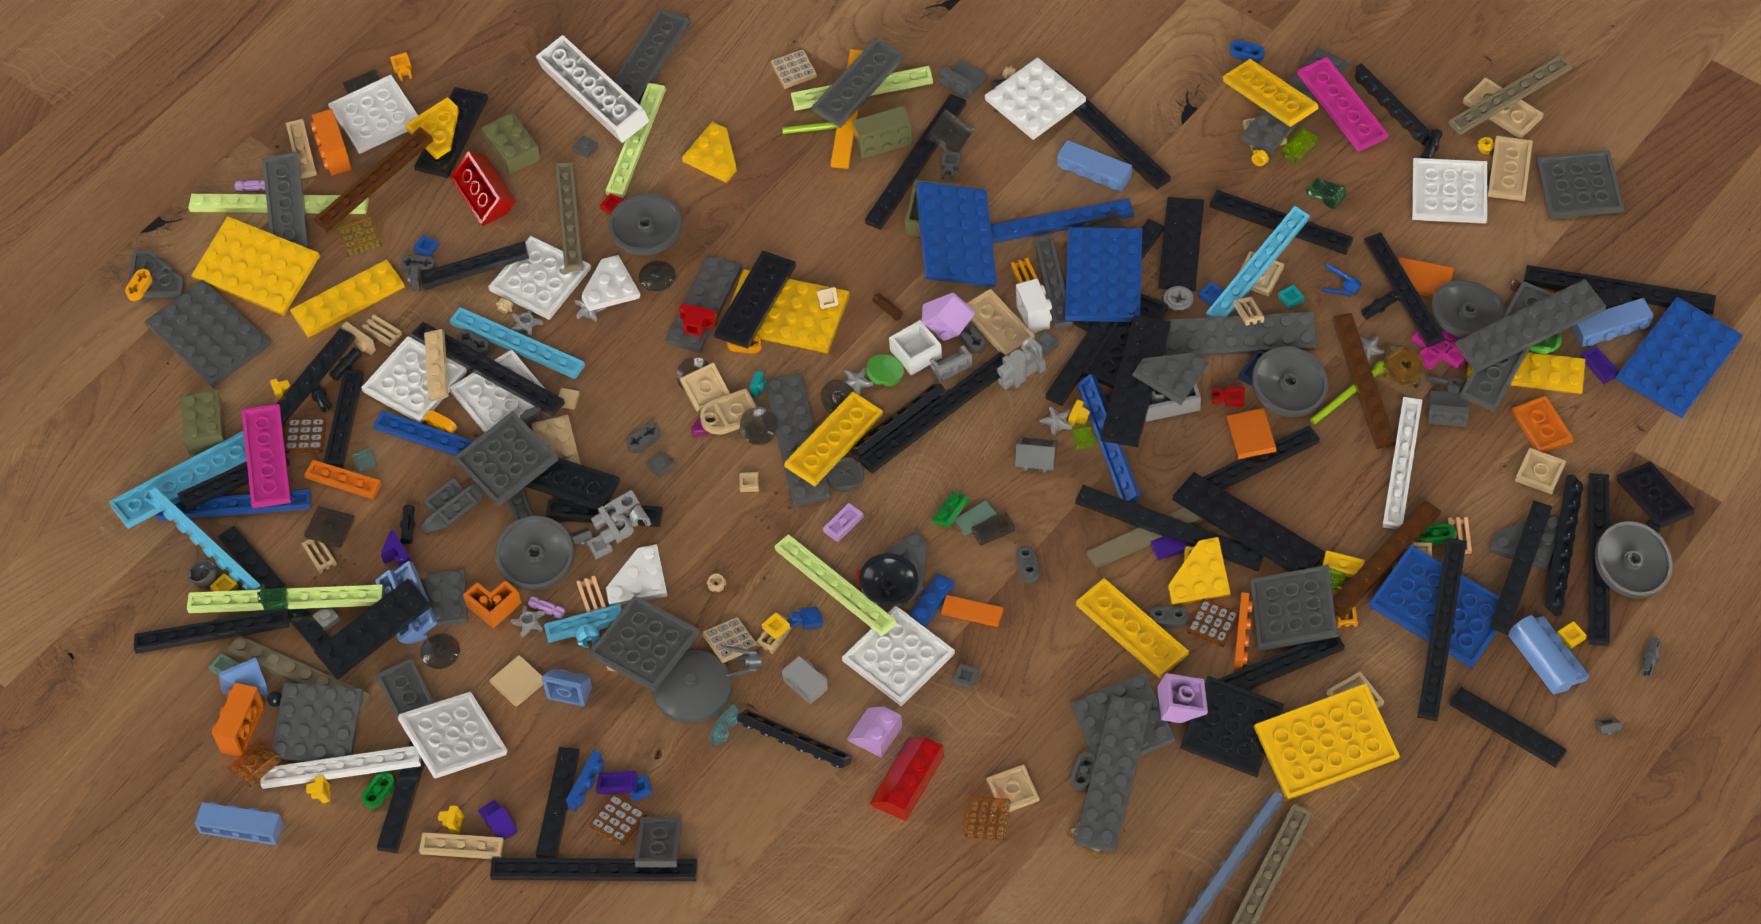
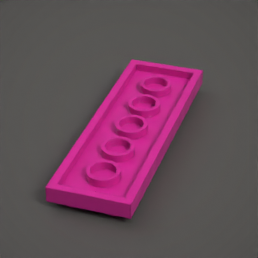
(1342, 104)
(266, 456)

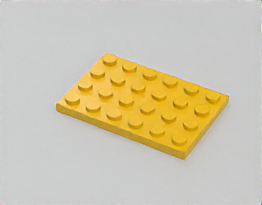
(255, 265)
(798, 317)
(1326, 741)

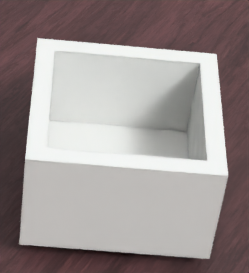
(1033, 305)
(915, 347)

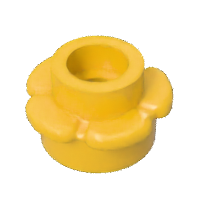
(1486, 145)
(1260, 157)

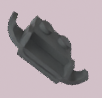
(450, 504)

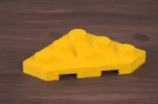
(440, 124)
(712, 153)
(1200, 575)

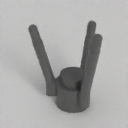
(752, 659)

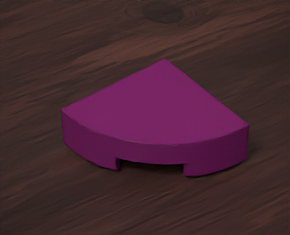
(697, 429)

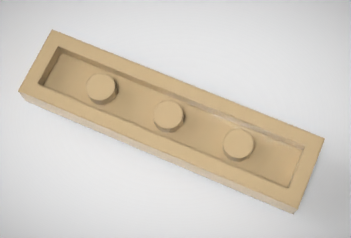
(300, 144)
(436, 364)
(461, 845)

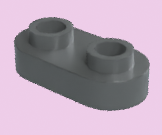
(1027, 563)
(1168, 616)
(1083, 772)

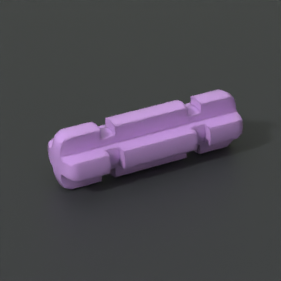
(250, 185)
(547, 607)

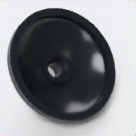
(891, 571)

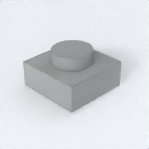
(598, 547)
(326, 618)

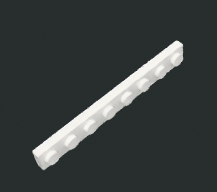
(1402, 463)
(342, 767)

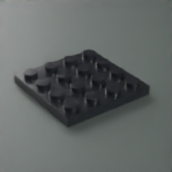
(1228, 728)

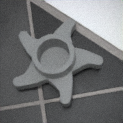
(585, 312)
(525, 322)
(1371, 348)
(857, 381)
(1056, 421)
(528, 621)

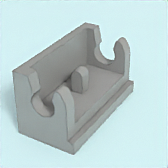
(952, 365)

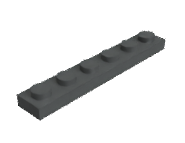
(1052, 279)

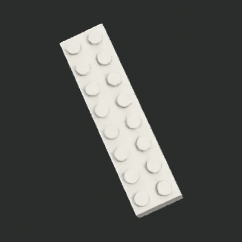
(592, 89)

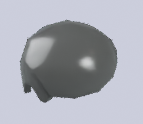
(203, 573)

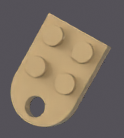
(726, 412)

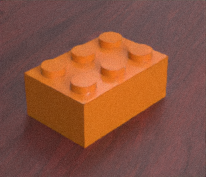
(331, 142)
(238, 719)

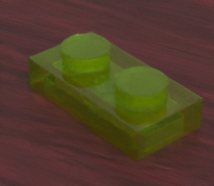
(1299, 145)

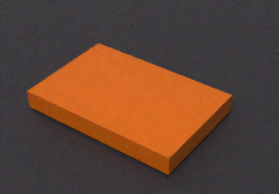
(1426, 276)
(1542, 424)
(1251, 433)

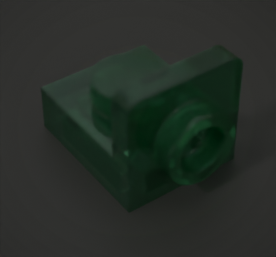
(273, 598)

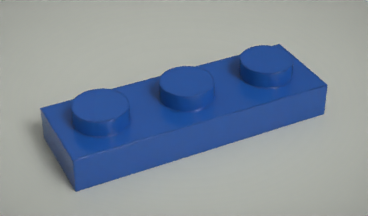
(932, 599)
(585, 781)

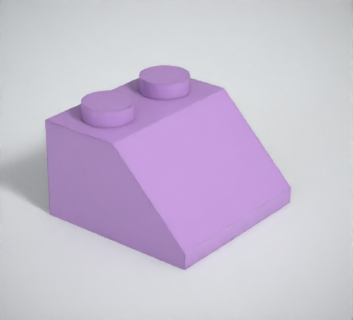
(947, 316)
(1181, 698)
(876, 730)

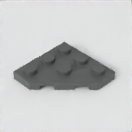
(164, 281)
(1171, 374)
(1507, 540)
(913, 549)

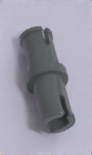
(1651, 657)

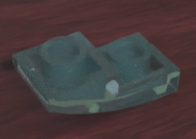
(720, 731)

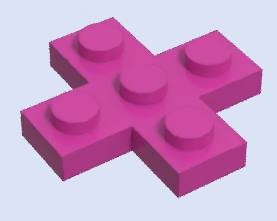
(1443, 351)

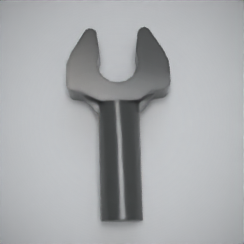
(1453, 385)

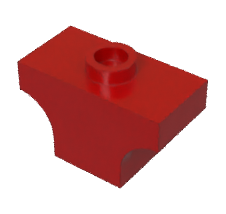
(697, 319)

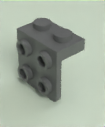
(963, 79)
(1447, 409)

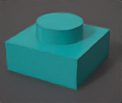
(1291, 296)
(757, 384)

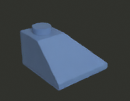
(244, 673)

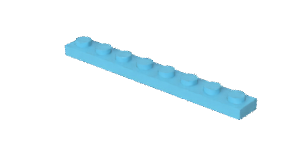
(1259, 263)
(518, 343)
(197, 536)

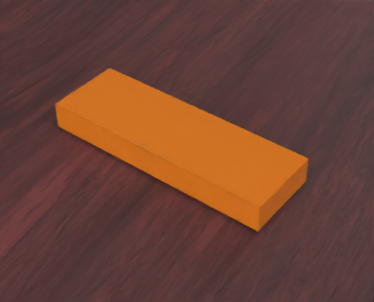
(972, 611)

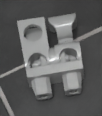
(1021, 364)
(615, 516)

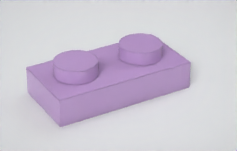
(843, 522)

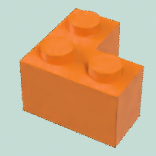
(492, 606)

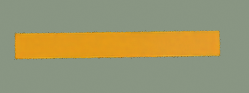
(845, 135)

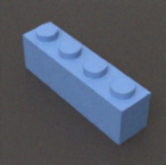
(1094, 165)
(1613, 323)
(239, 823)

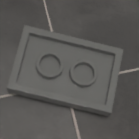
(446, 596)
(404, 687)
(658, 842)

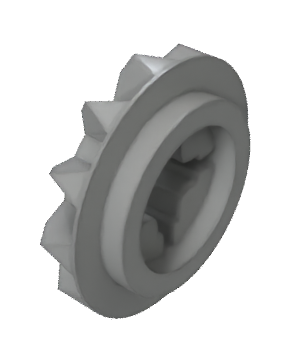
(1172, 295)

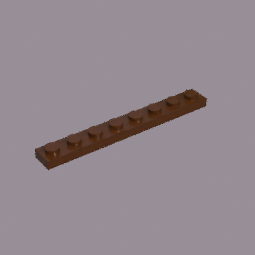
(373, 179)
(1364, 381)
(1385, 558)

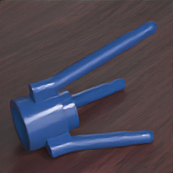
(1351, 284)

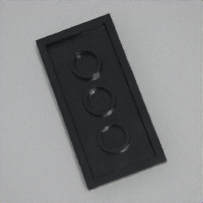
(1655, 494)

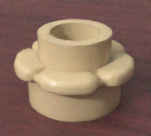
(1009, 71)
(504, 306)
(716, 578)

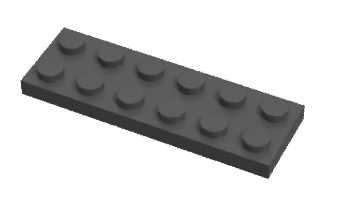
(857, 82)
(285, 198)
(710, 292)

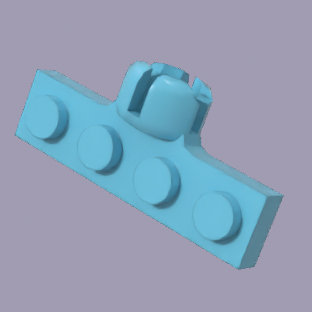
(583, 626)

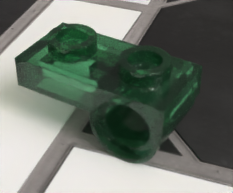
(1329, 192)

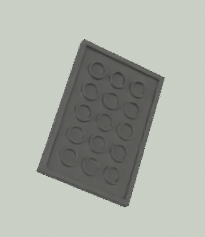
(207, 333)

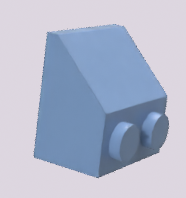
(567, 687)

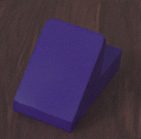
(393, 550)
(497, 820)

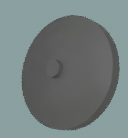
(645, 224)
(1466, 307)
(1289, 381)
(534, 553)
(1633, 560)
(694, 688)

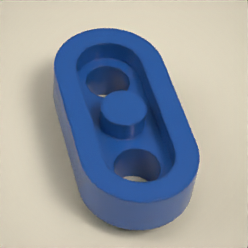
(1247, 50)

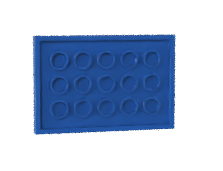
(955, 234)
(1103, 274)
(1679, 357)
(1411, 597)

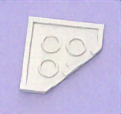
(609, 285)
(639, 577)

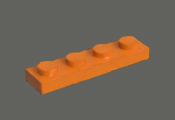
(343, 479)
(1243, 625)

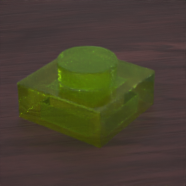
(1083, 437)
(1338, 578)

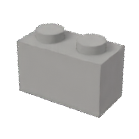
(805, 679)

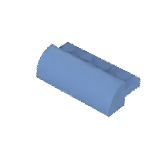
(417, 629)
(1547, 654)

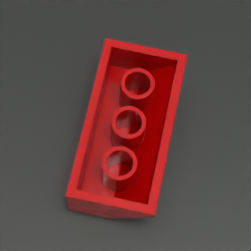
(482, 188)
(908, 777)

